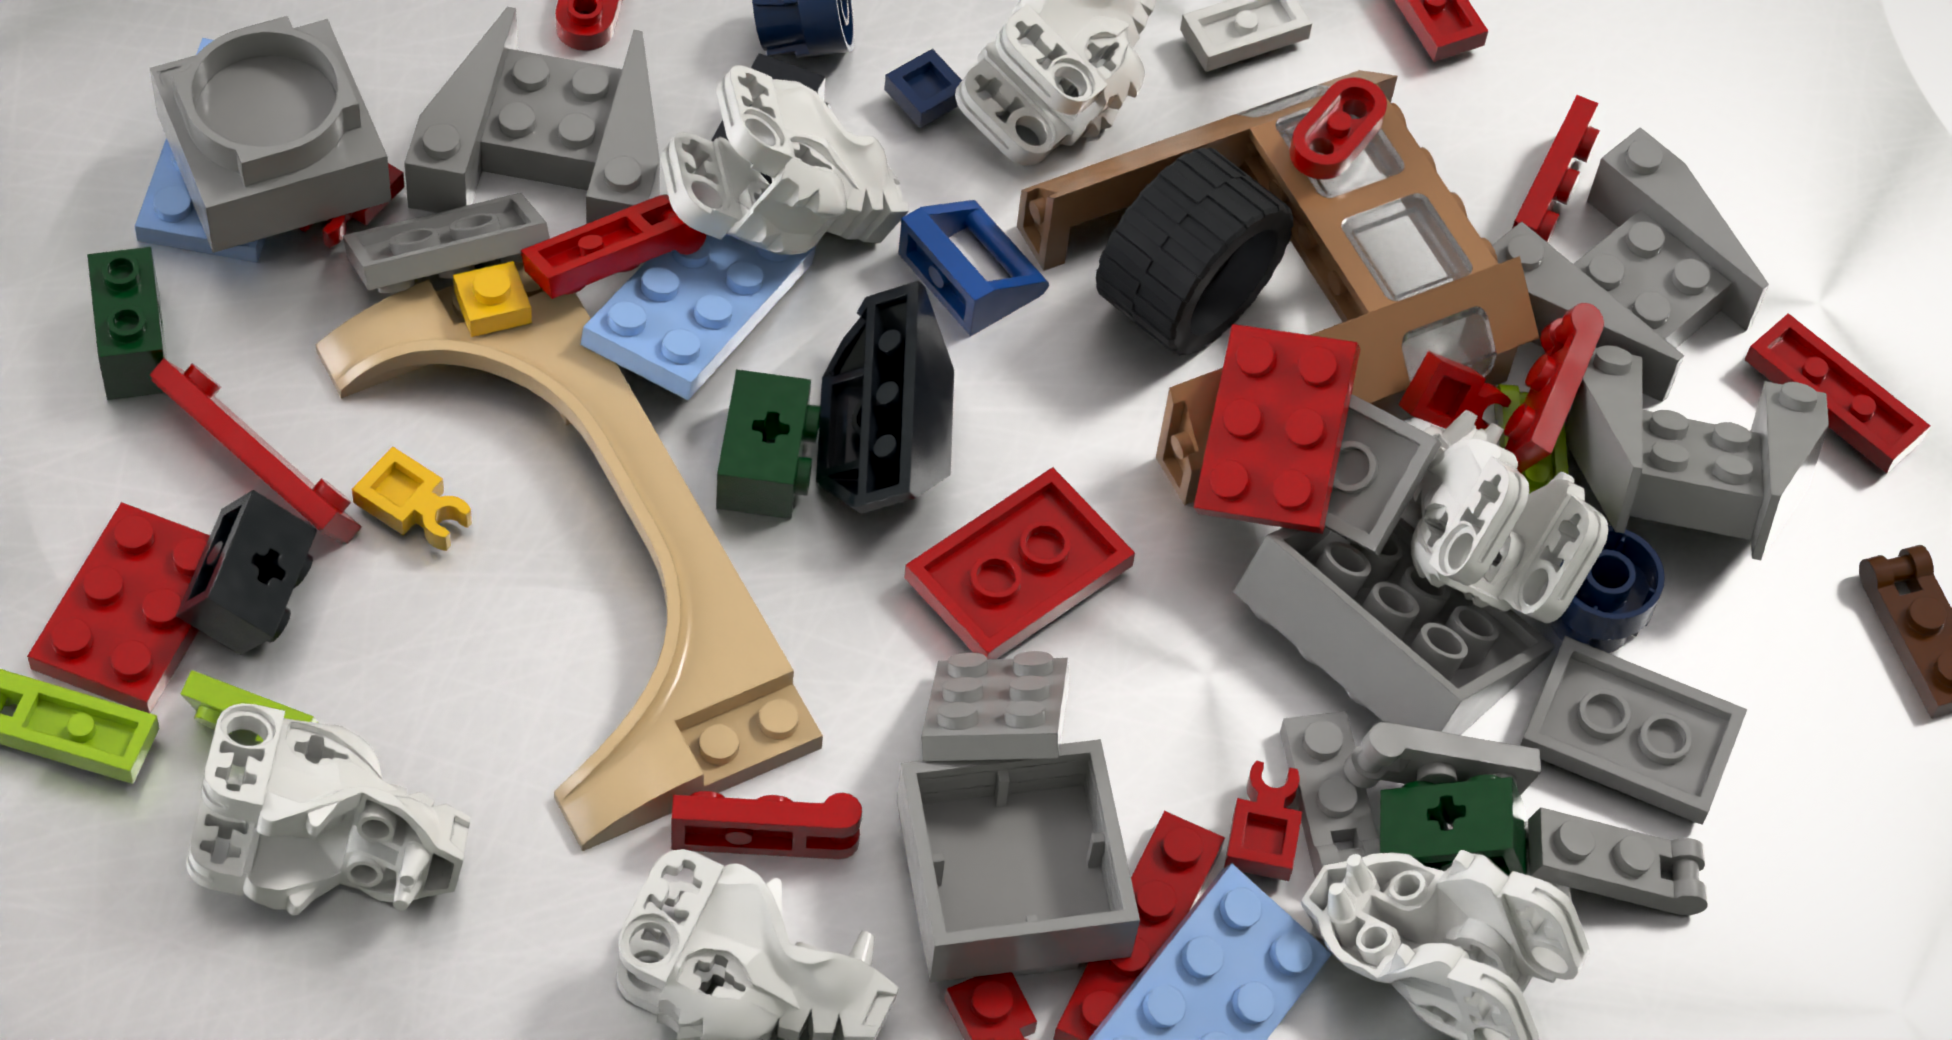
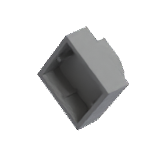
(270, 132)
(1017, 863)

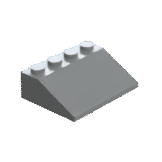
(1385, 632)

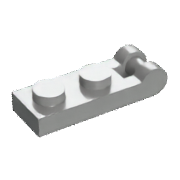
(1418, 754)
(1330, 803)
(1617, 862)

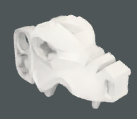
(1075, 50)
(817, 170)
(1494, 536)
(316, 818)
(1449, 939)
(741, 943)

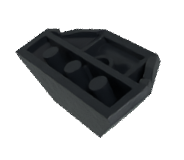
(887, 404)

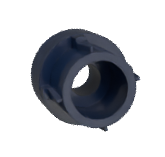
(804, 26)
(1615, 595)

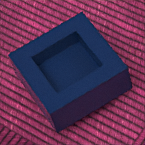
(923, 87)

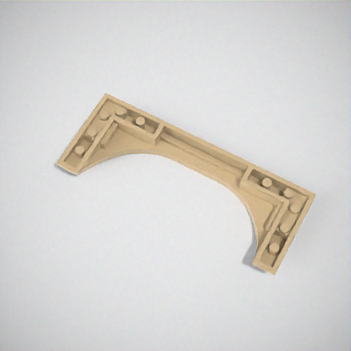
(722, 685)

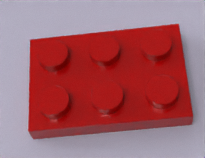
(1277, 428)
(1019, 565)
(119, 617)

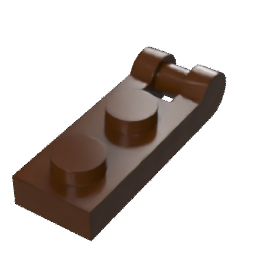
(1915, 622)

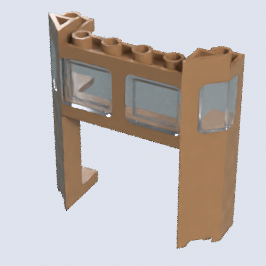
(1377, 240)

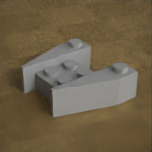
(537, 123)
(1656, 273)
(1691, 469)

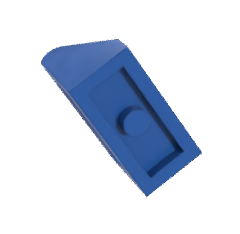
(951, 276)

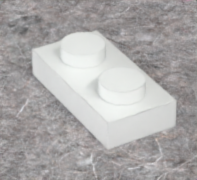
(1243, 29)

